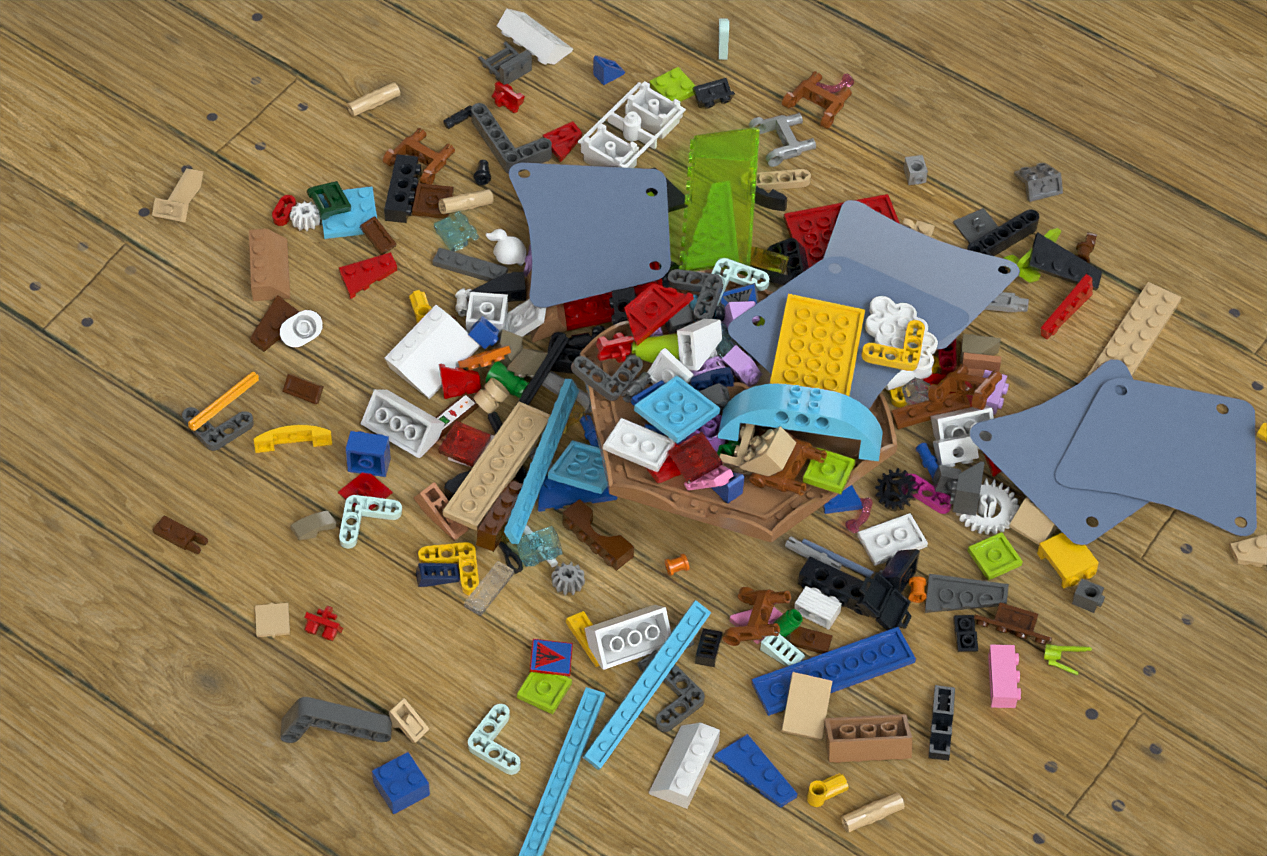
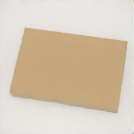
(806, 706)

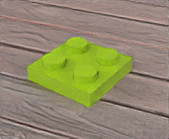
(673, 85)
(830, 474)
(995, 556)
(544, 690)

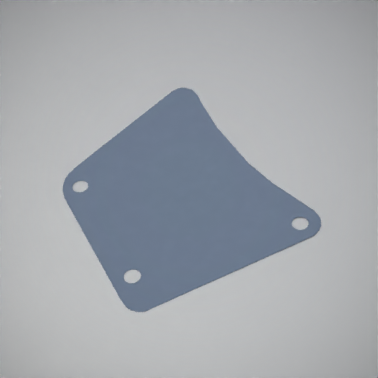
(592, 228)
(935, 267)
(851, 287)
(1032, 445)
(1168, 451)

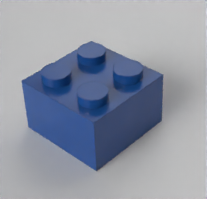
(368, 453)
(400, 783)

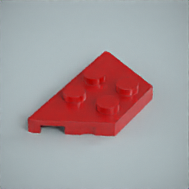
(654, 309)

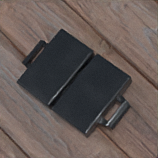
(884, 602)

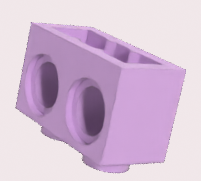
(742, 366)

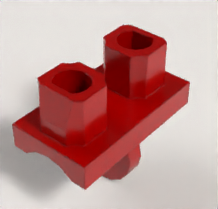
(506, 97)
(616, 348)
(331, 627)

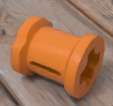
(677, 564)
(917, 589)

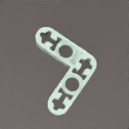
(723, 38)
(731, 275)
(362, 509)
(489, 745)

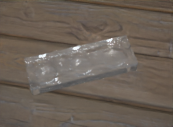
(489, 588)

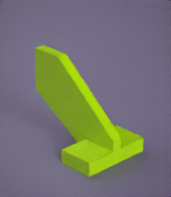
(1026, 273)

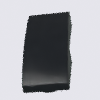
(772, 200)
(965, 633)

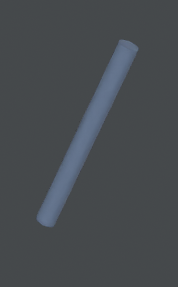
(845, 562)

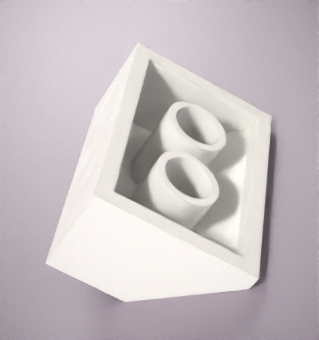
(960, 423)

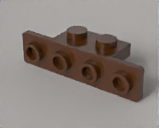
(1014, 620)

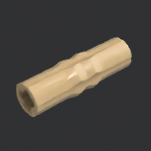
(373, 99)
(465, 201)
(872, 812)

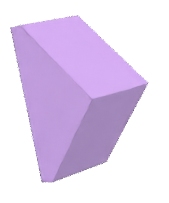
(735, 309)

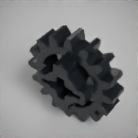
(889, 495)

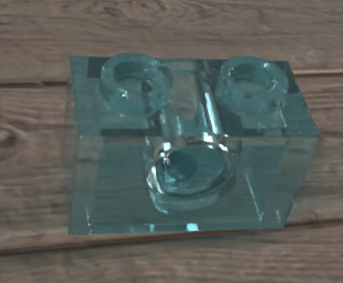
(529, 543)

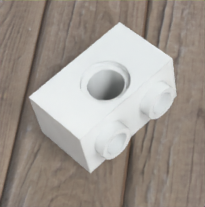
(945, 447)

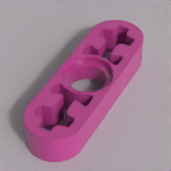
(923, 485)

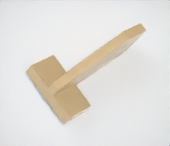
(177, 205)

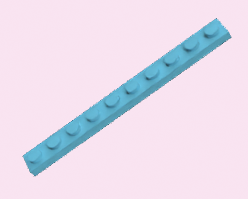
(541, 461)
(646, 685)
(563, 773)

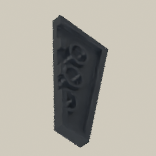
(1058, 262)

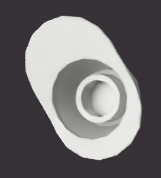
(301, 328)

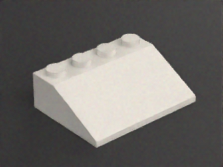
(430, 343)

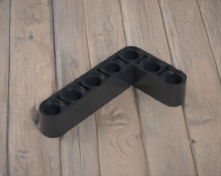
(1006, 235)

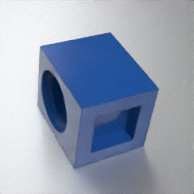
(484, 332)

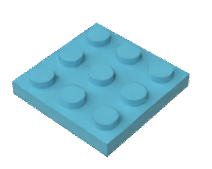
(348, 223)
(676, 409)
(580, 467)

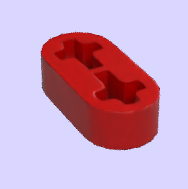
(281, 209)

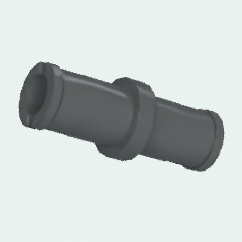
(636, 386)

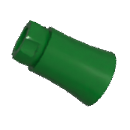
(514, 384)

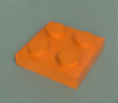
(484, 358)

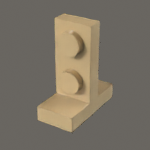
(733, 463)

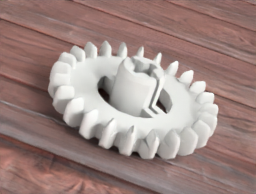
(993, 495)

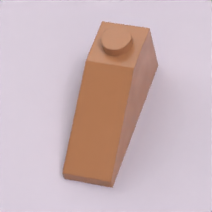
(433, 503)

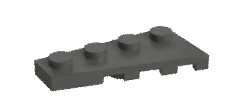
(956, 593)

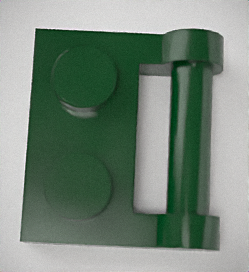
(334, 197)

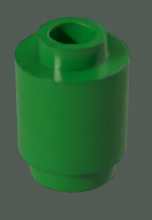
(789, 622)

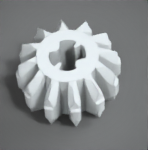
(305, 216)

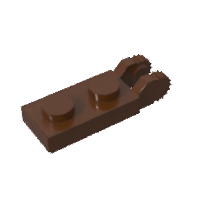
(179, 535)

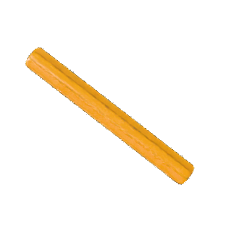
(223, 401)

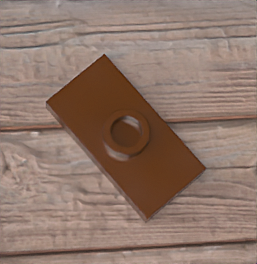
(378, 235)
(303, 388)
(811, 640)

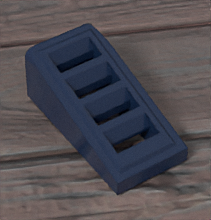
(437, 579)

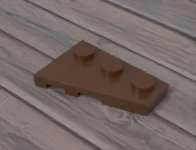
(268, 330)

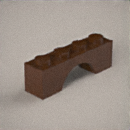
(493, 526)
(614, 550)

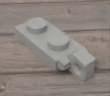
(1008, 303)

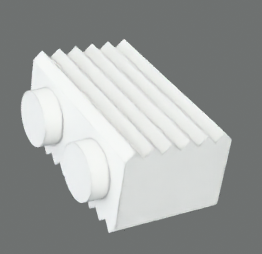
(818, 607)

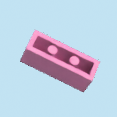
(1003, 676)

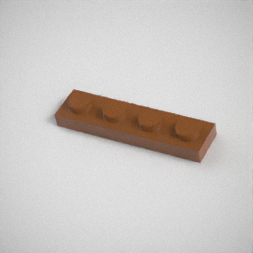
(924, 410)

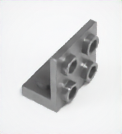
(1040, 181)

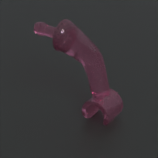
(846, 81)
(853, 525)

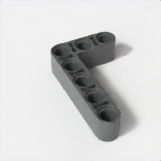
(502, 148)
(333, 717)

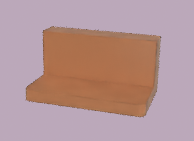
(979, 363)

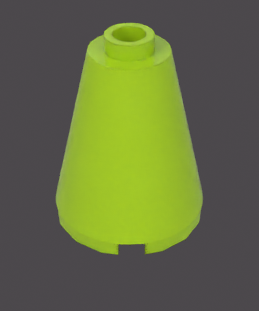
(651, 347)

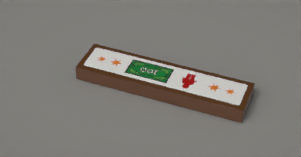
(457, 412)

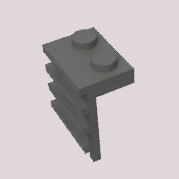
(510, 67)

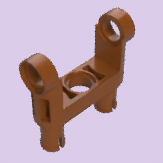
(810, 91)
(413, 147)
(955, 382)
(785, 479)
(758, 622)

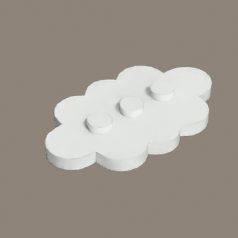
(889, 325)

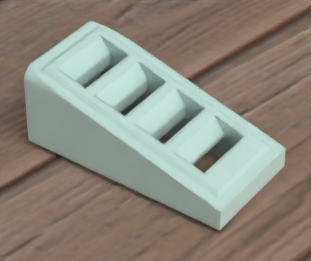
(778, 655)

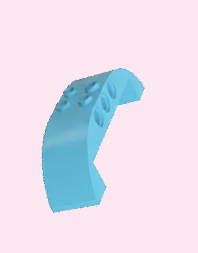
(805, 411)

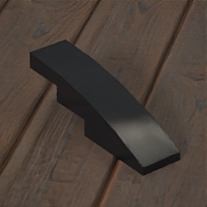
(941, 722)

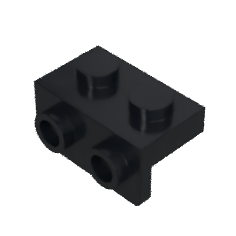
(713, 92)

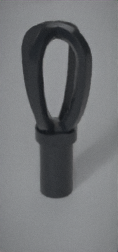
(508, 552)

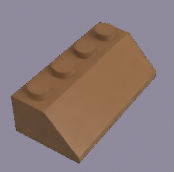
(268, 265)
(553, 321)
(868, 738)

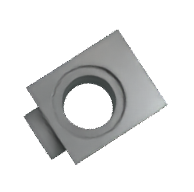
(915, 170)

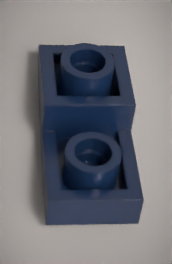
(723, 376)

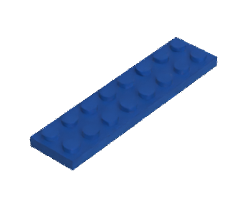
(842, 666)

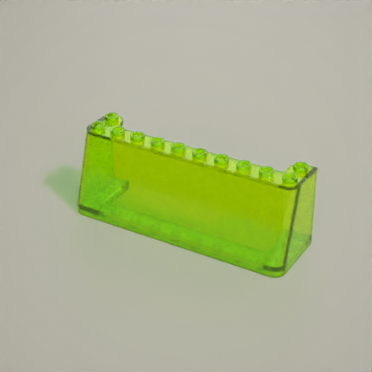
(720, 199)

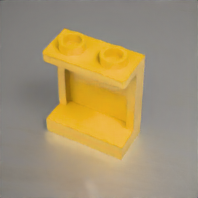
(1068, 559)

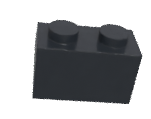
(901, 568)

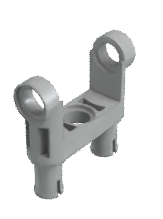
(791, 147)

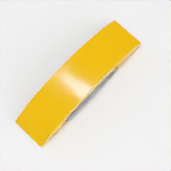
(292, 434)

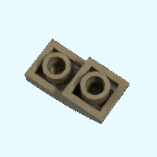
(310, 525)

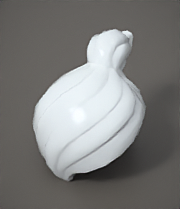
(507, 249)

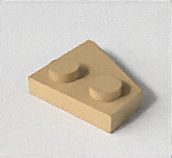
(1250, 551)

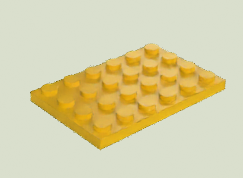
(817, 344)

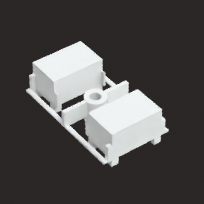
(643, 110)

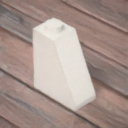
(698, 342)

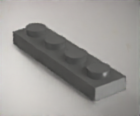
(468, 265)

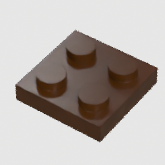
(427, 200)

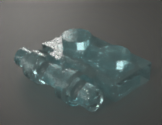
(451, 234)

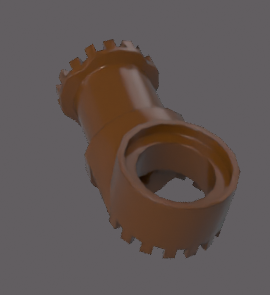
(1085, 248)

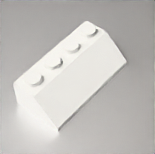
(533, 37)
(402, 422)
(628, 636)
(685, 764)

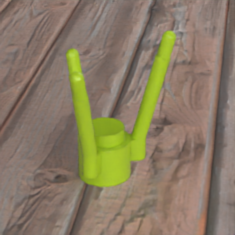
(1054, 653)

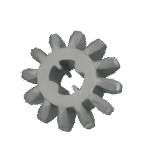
(568, 578)

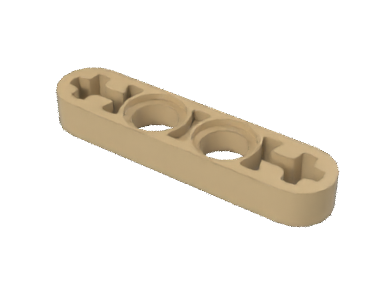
(776, 183)

